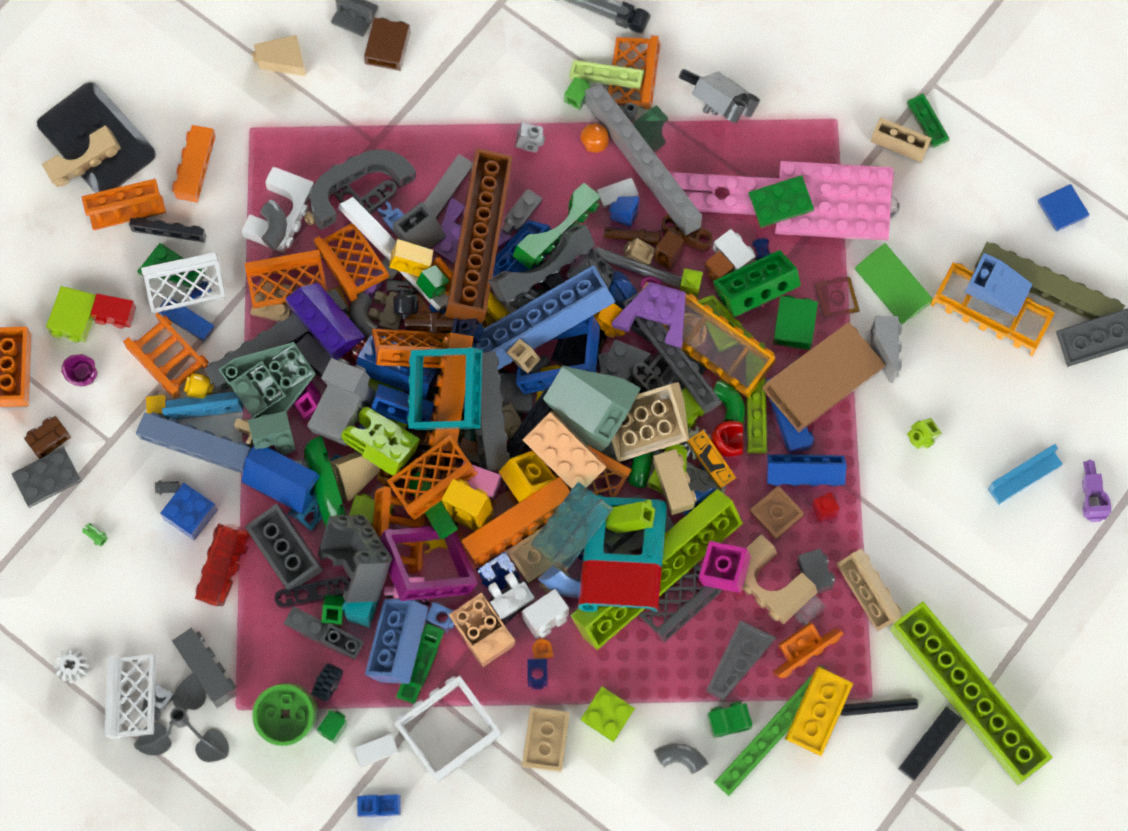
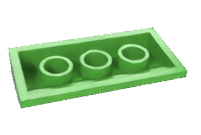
(893, 283)

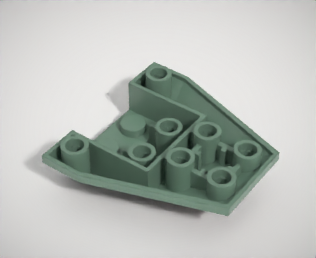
(268, 378)
(591, 403)

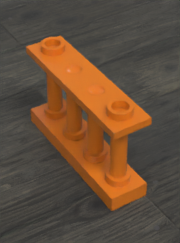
(122, 203)
(160, 373)
(382, 519)

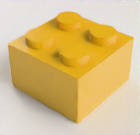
(526, 475)

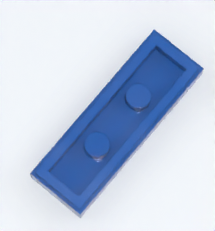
(188, 321)

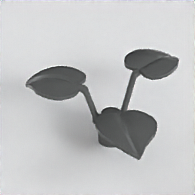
(187, 696)

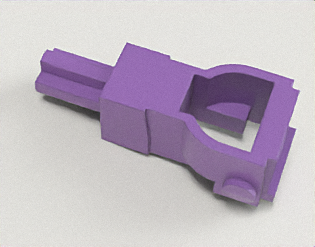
(1093, 487)

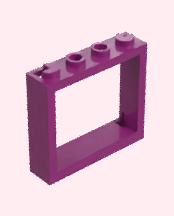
(427, 589)

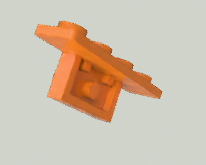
(802, 646)

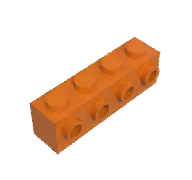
(194, 163)

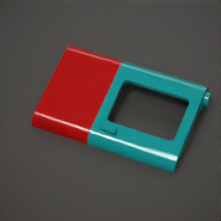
(621, 578)

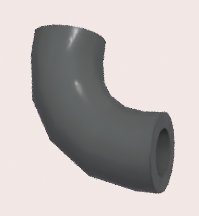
(277, 224)
(359, 314)
(681, 754)

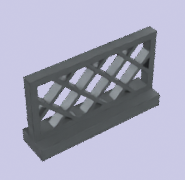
(686, 612)

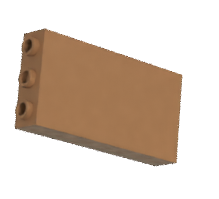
(823, 376)

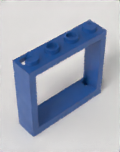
(539, 381)

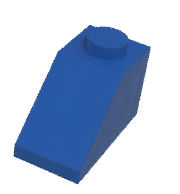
(625, 210)

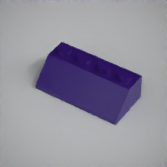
(324, 319)

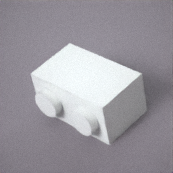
(734, 249)

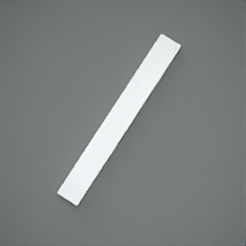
(382, 241)

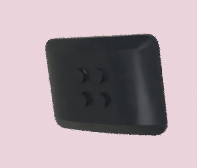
(83, 113)

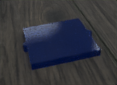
(496, 570)

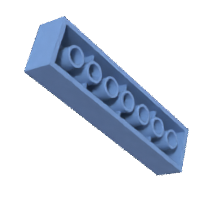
(547, 315)

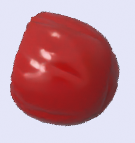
(728, 438)

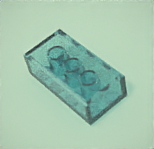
(571, 526)

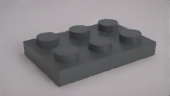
(46, 477)

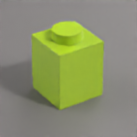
(691, 282)

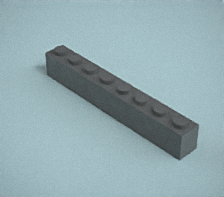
(281, 333)

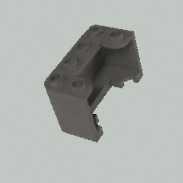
(358, 548)

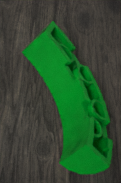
(326, 486)

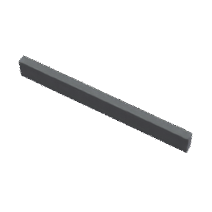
(678, 362)

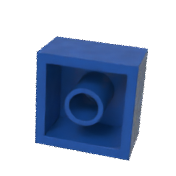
(189, 511)

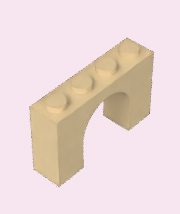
(780, 603)

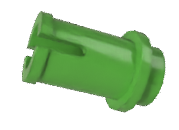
(98, 537)

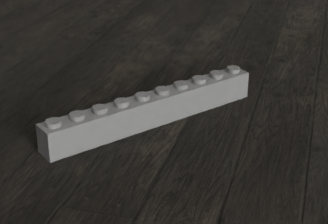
(643, 159)

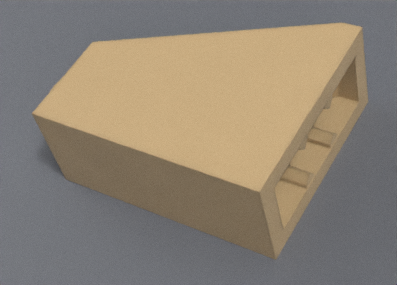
(280, 56)
(353, 474)

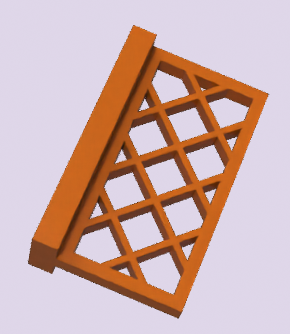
(650, 69)
(280, 265)
(339, 271)
(399, 354)
(615, 468)
(437, 491)

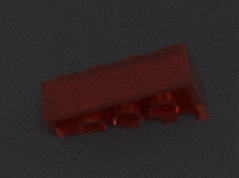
(221, 563)

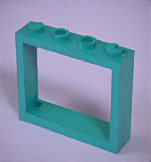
(473, 389)

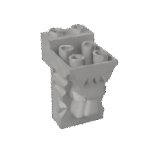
(342, 399)

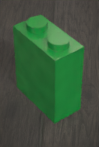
(795, 322)

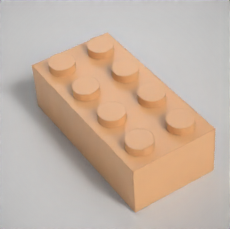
(564, 451)

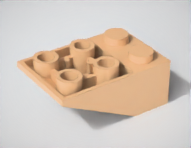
(482, 630)

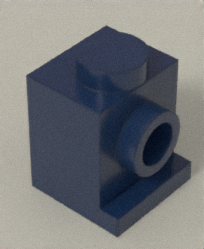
(468, 327)

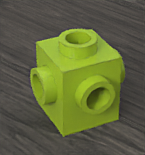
(924, 433)

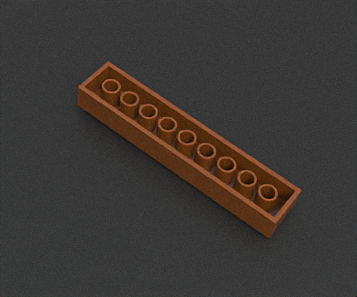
(479, 235)

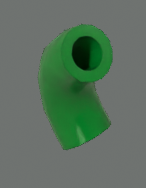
(732, 400)
(640, 470)

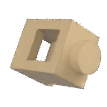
(523, 356)

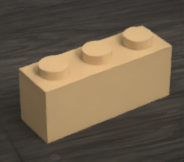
(900, 139)
(674, 481)

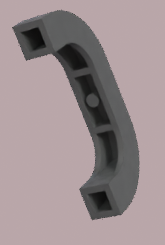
(354, 168)

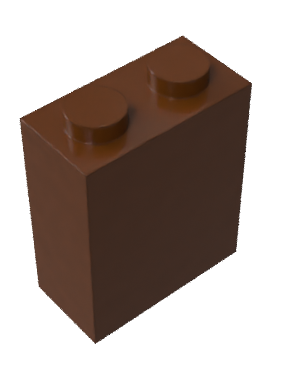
(387, 44)

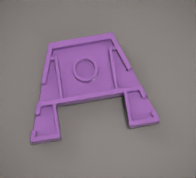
(447, 247)
(658, 305)

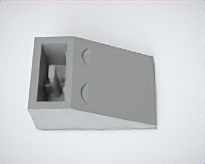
(885, 343)

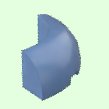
(564, 585)

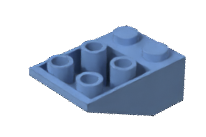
(998, 285)

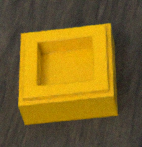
(155, 404)

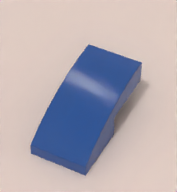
(379, 805)

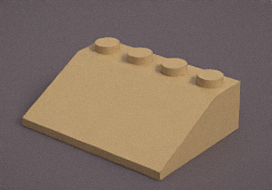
(652, 423)

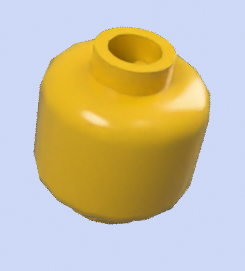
(198, 386)

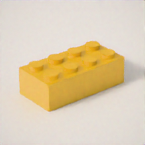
(468, 505)

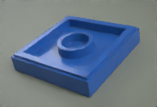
(1063, 207)

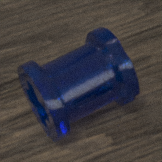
(760, 244)

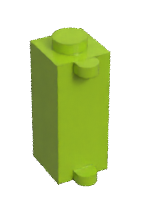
(631, 517)

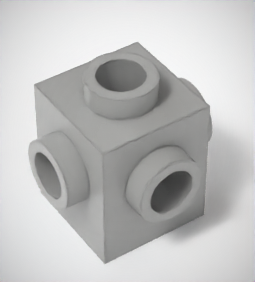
(529, 137)

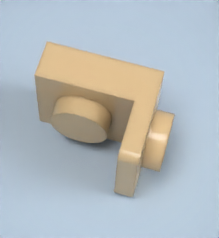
(639, 251)

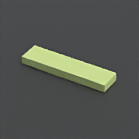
(607, 74)

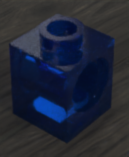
(537, 665)

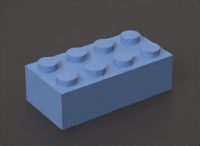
(396, 641)

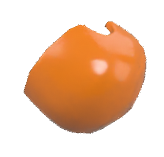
(594, 137)

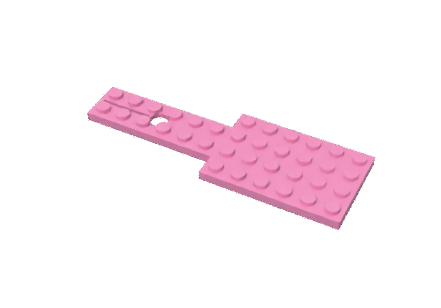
(845, 198)

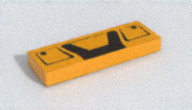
(711, 459)

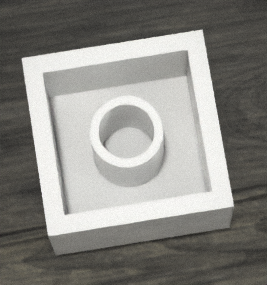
(546, 614)

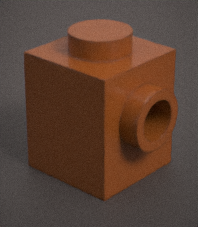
(718, 266)

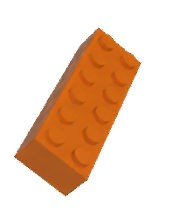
(514, 524)

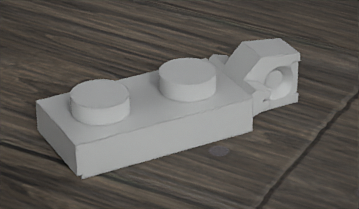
(521, 211)

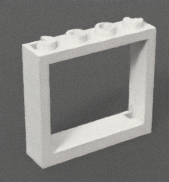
(435, 696)

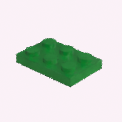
(781, 201)

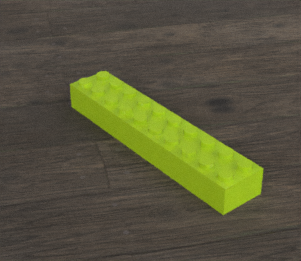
(683, 549)
(970, 693)

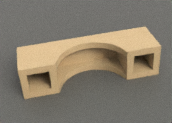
(101, 146)

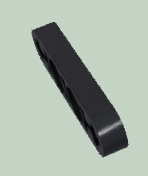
(312, 590)

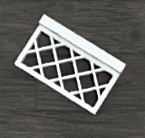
(181, 266)
(115, 699)

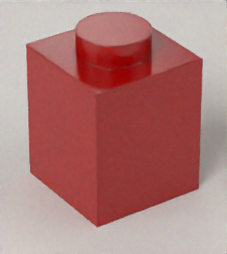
(825, 507)

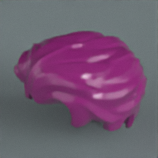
(79, 370)

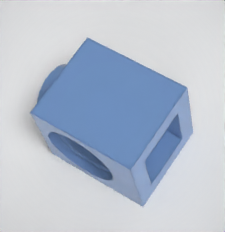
(436, 610)

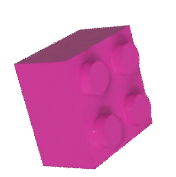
(725, 567)

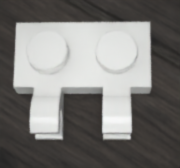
(511, 600)

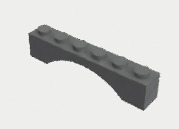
(572, 244)

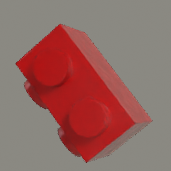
(113, 311)

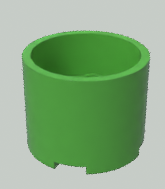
(269, 711)

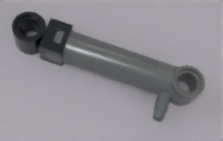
(621, 13)

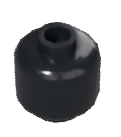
(405, 304)

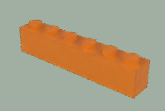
(451, 389)

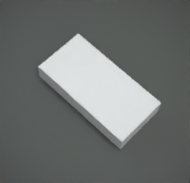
(612, 192)
(376, 750)

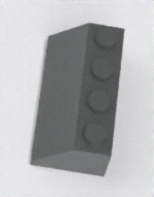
(284, 547)

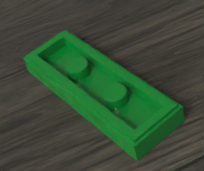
(928, 120)

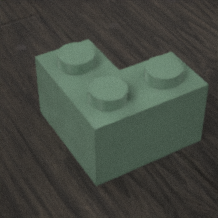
(272, 430)

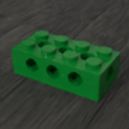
(757, 283)

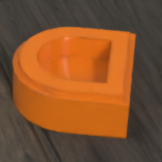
(542, 649)

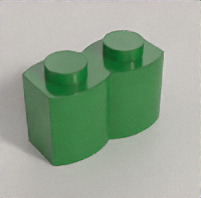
(729, 720)

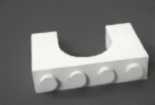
(297, 191)

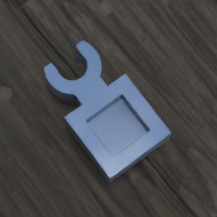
(390, 215)

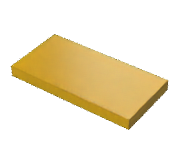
(819, 711)

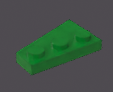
(163, 254)

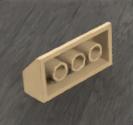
(869, 589)

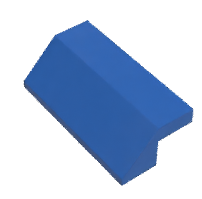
(279, 478)

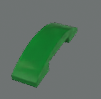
(426, 654)

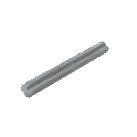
(639, 267)

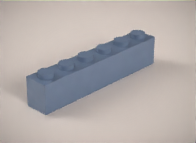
(193, 442)

